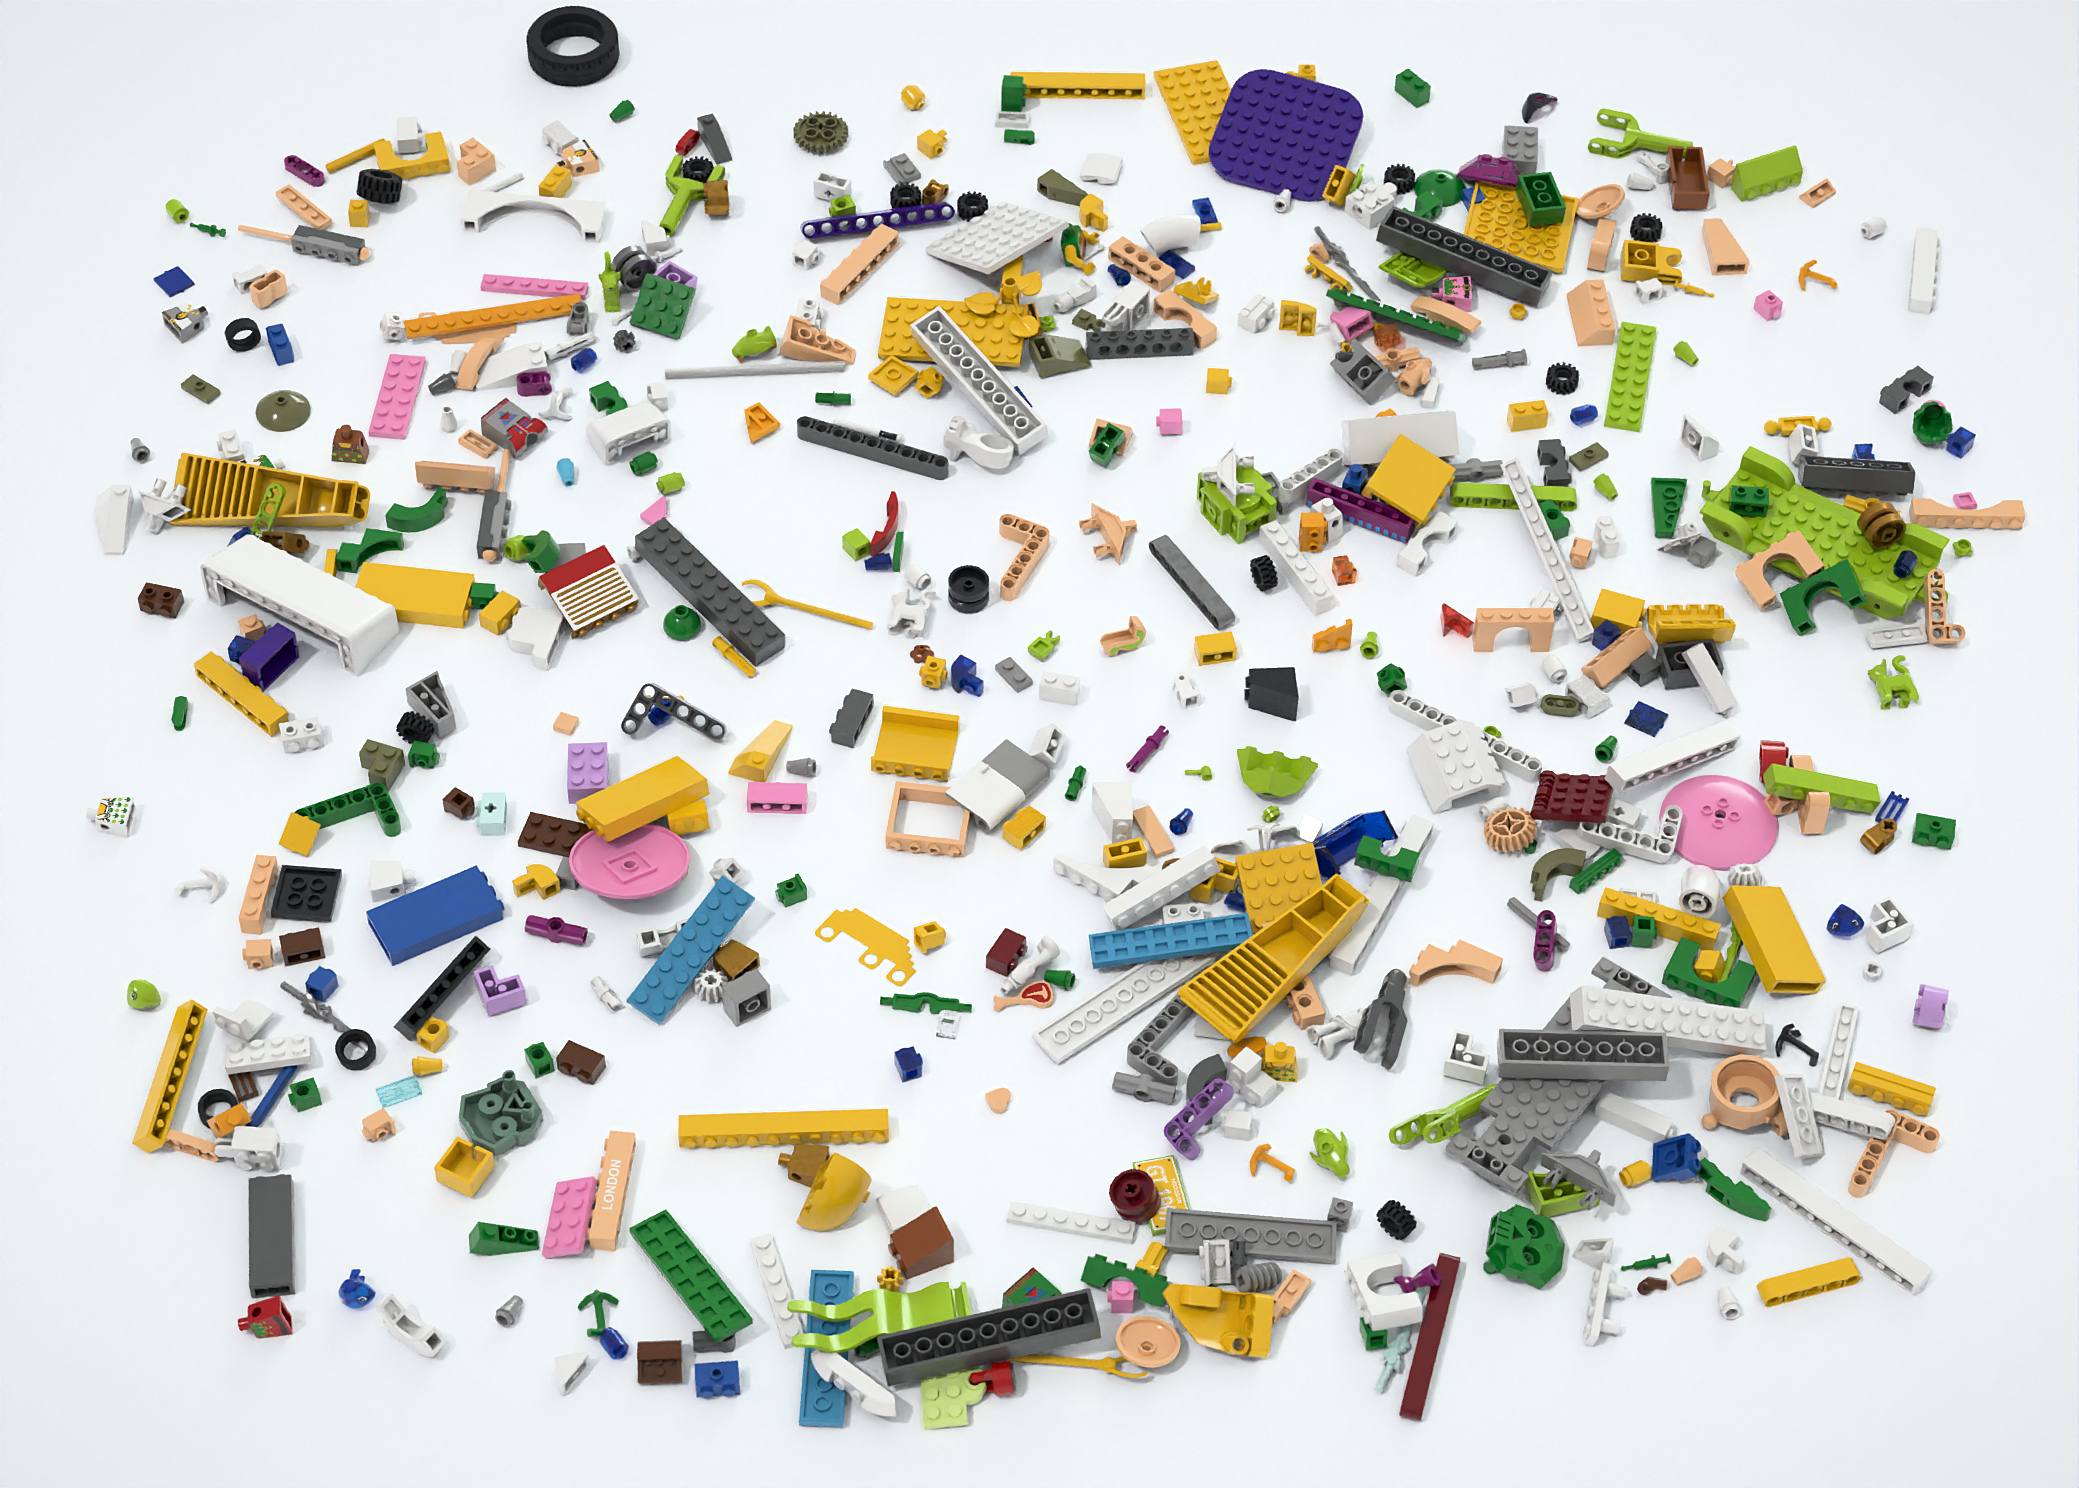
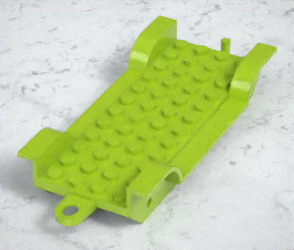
(1827, 529)

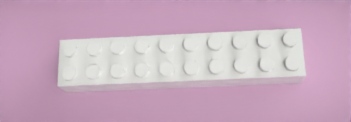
(979, 380)
(1685, 1022)

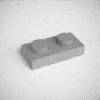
(1013, 674)

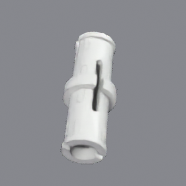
(605, 994)

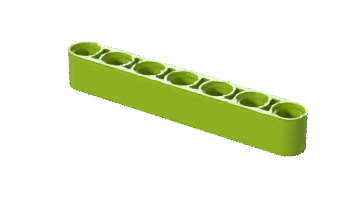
(1501, 496)

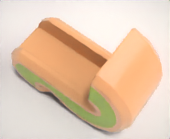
(1124, 639)

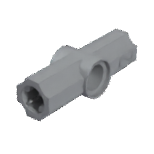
(1477, 470)
(1144, 1087)

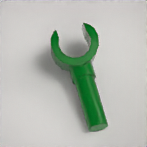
(1531, 847)

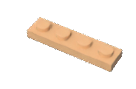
(303, 207)

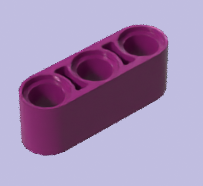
(1545, 949)

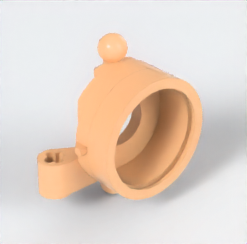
(1748, 1075)

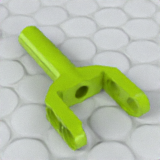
(1633, 137)
(684, 192)
(1441, 1119)

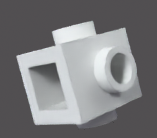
(392, 325)
(727, 867)

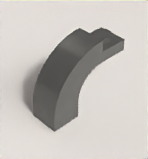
(1202, 1075)

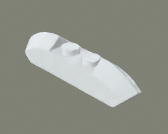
(859, 1385)

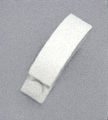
(409, 1331)

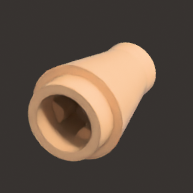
(1687, 1270)

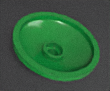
(1442, 184)

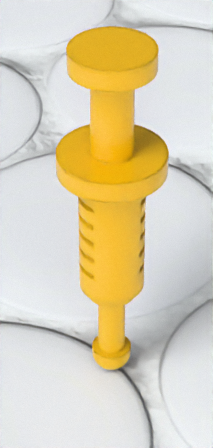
(1693, 289)

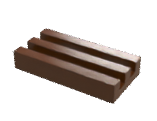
(247, 1095)

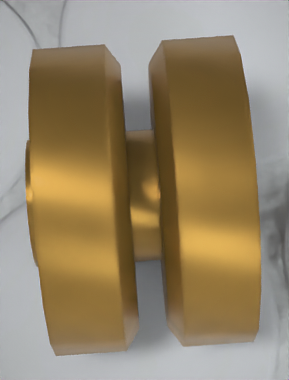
(1881, 525)

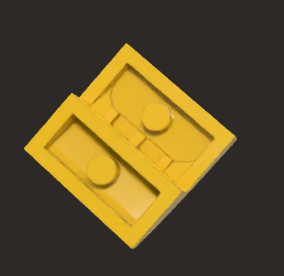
(1297, 317)

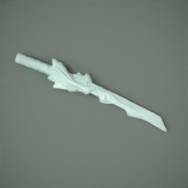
(1395, 1349)

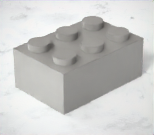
(1521, 146)

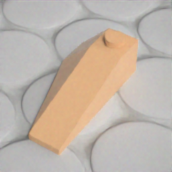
(807, 343)

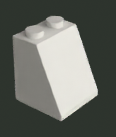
(1113, 809)

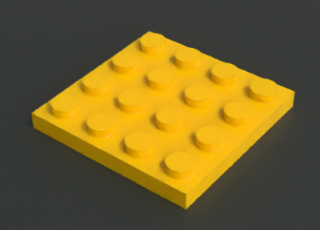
(1276, 881)

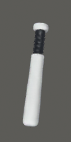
(868, 429)

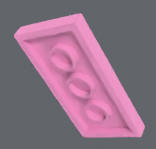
(569, 1217)

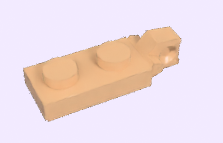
(1289, 1294)

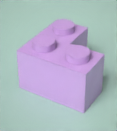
(499, 994)

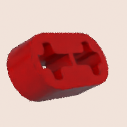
(687, 142)

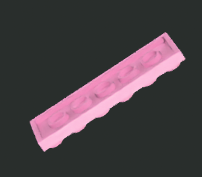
(397, 396)

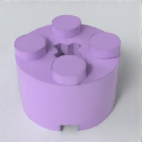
(1930, 1006)

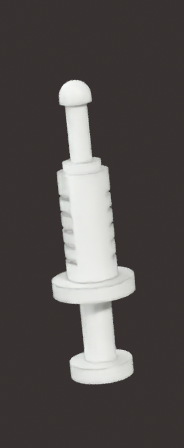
(658, 256)

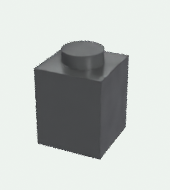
(1644, 670)

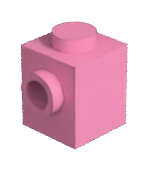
(1768, 305)
(1170, 421)
(1121, 1297)

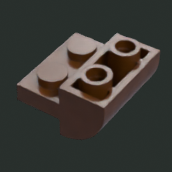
(659, 1361)

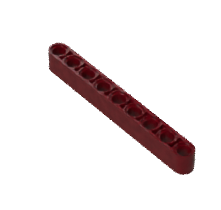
(1429, 1338)

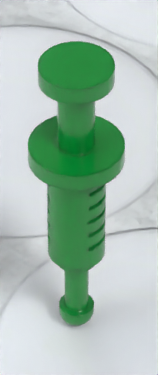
(212, 230)
(1653, 1261)

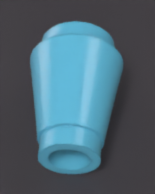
(566, 471)

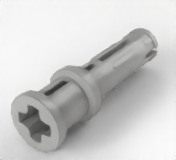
(1508, 359)

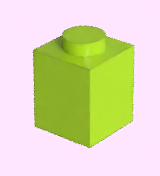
(856, 544)

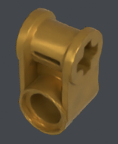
(934, 192)
(1880, 835)

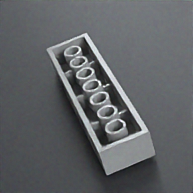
(1582, 1054)

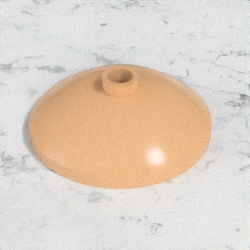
(1600, 201)
(1147, 1341)

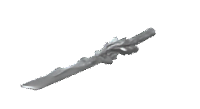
(1340, 260)
(318, 1011)

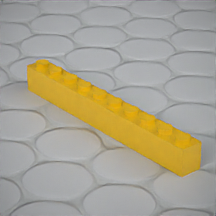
(783, 1128)

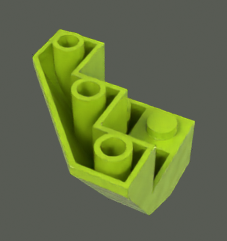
(1273, 772)

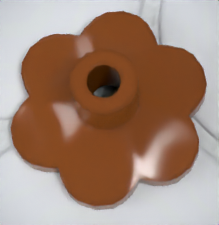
(920, 653)

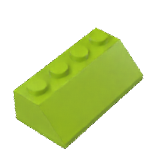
(1767, 173)

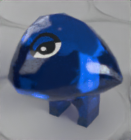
(1844, 922)
(355, 1292)

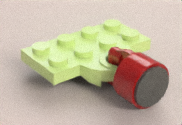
(948, 1394)

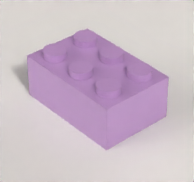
(586, 769)

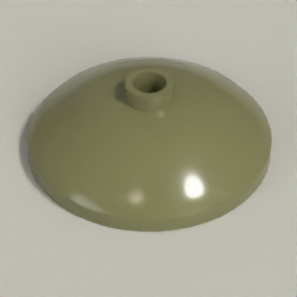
(283, 410)

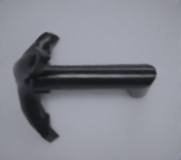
(1789, 1036)

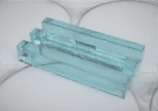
(397, 1088)

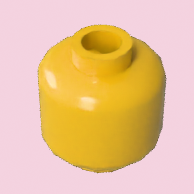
(913, 97)

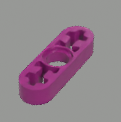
(295, 164)

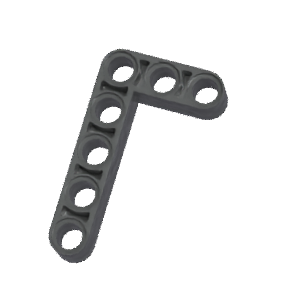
(673, 710)

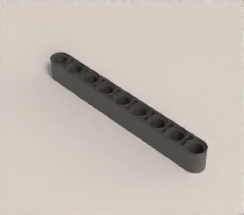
(872, 448)

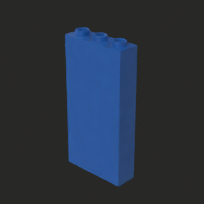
(435, 915)

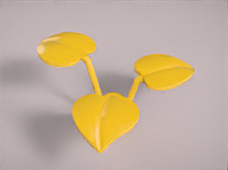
(1029, 285)

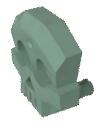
(512, 1109)

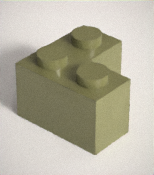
(382, 762)

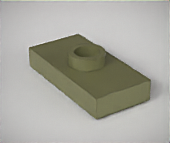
(200, 389)
(1588, 456)

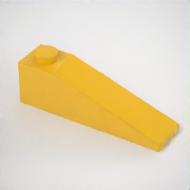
(761, 754)

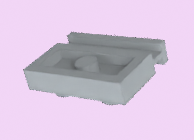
(901, 169)

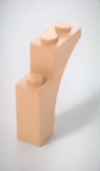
(1460, 960)

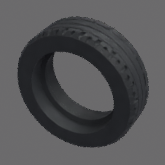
(577, 69)

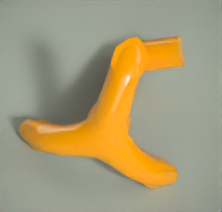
(1804, 271)
(1260, 1154)

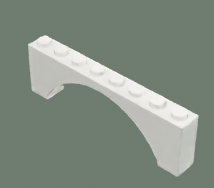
(485, 207)

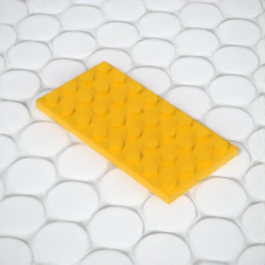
(1195, 102)
(987, 332)

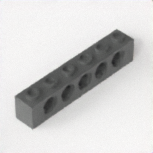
(1139, 343)

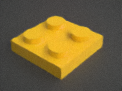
(893, 375)

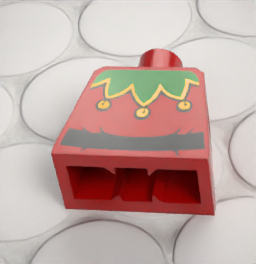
(267, 1318)

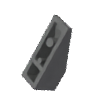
(713, 138)

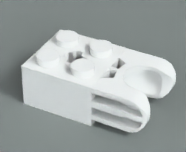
(1127, 308)

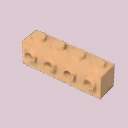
(1617, 657)

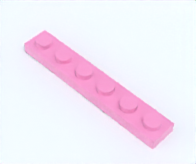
(533, 286)

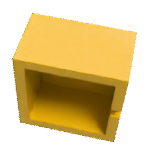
(460, 1169)

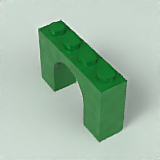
(1799, 597)
(1681, 977)

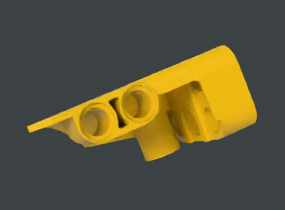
(1222, 1316)

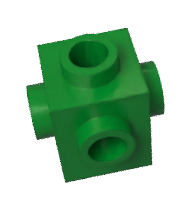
(1391, 679)

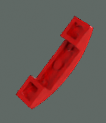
(882, 539)

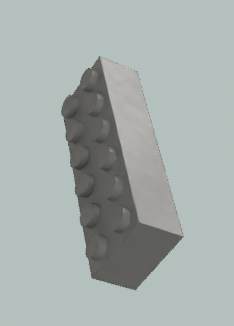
(1856, 474)

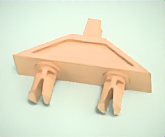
(1112, 529)

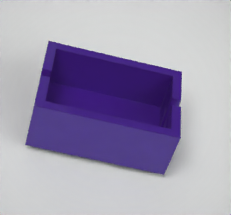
(270, 656)

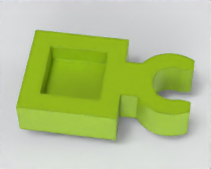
(1043, 646)

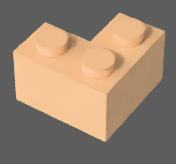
(475, 161)

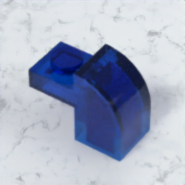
(964, 676)

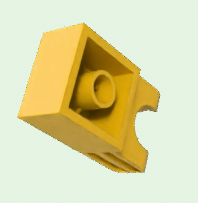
(1649, 261)

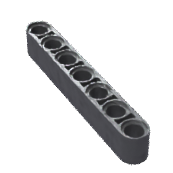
(1191, 581)

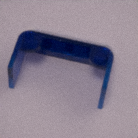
(1342, 841)

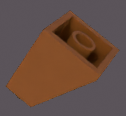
(922, 1244)

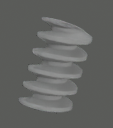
(1258, 1277)

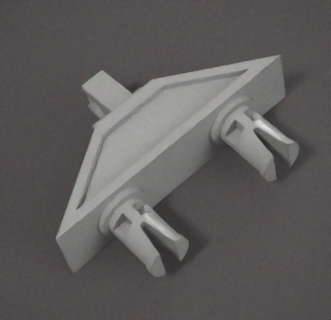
(1581, 1172)

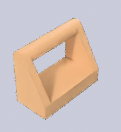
(1100, 425)

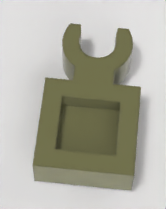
(1087, 320)

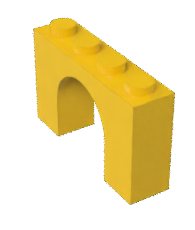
(433, 162)

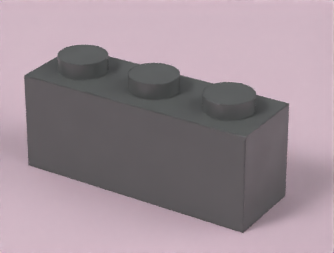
(851, 718)

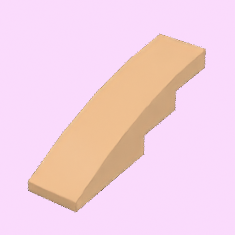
(1445, 313)

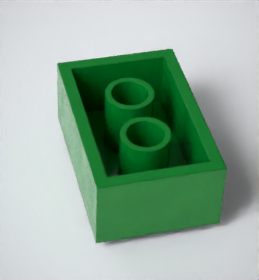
(1540, 198)

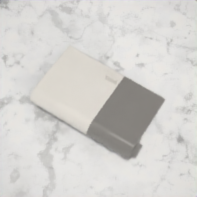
(998, 784)

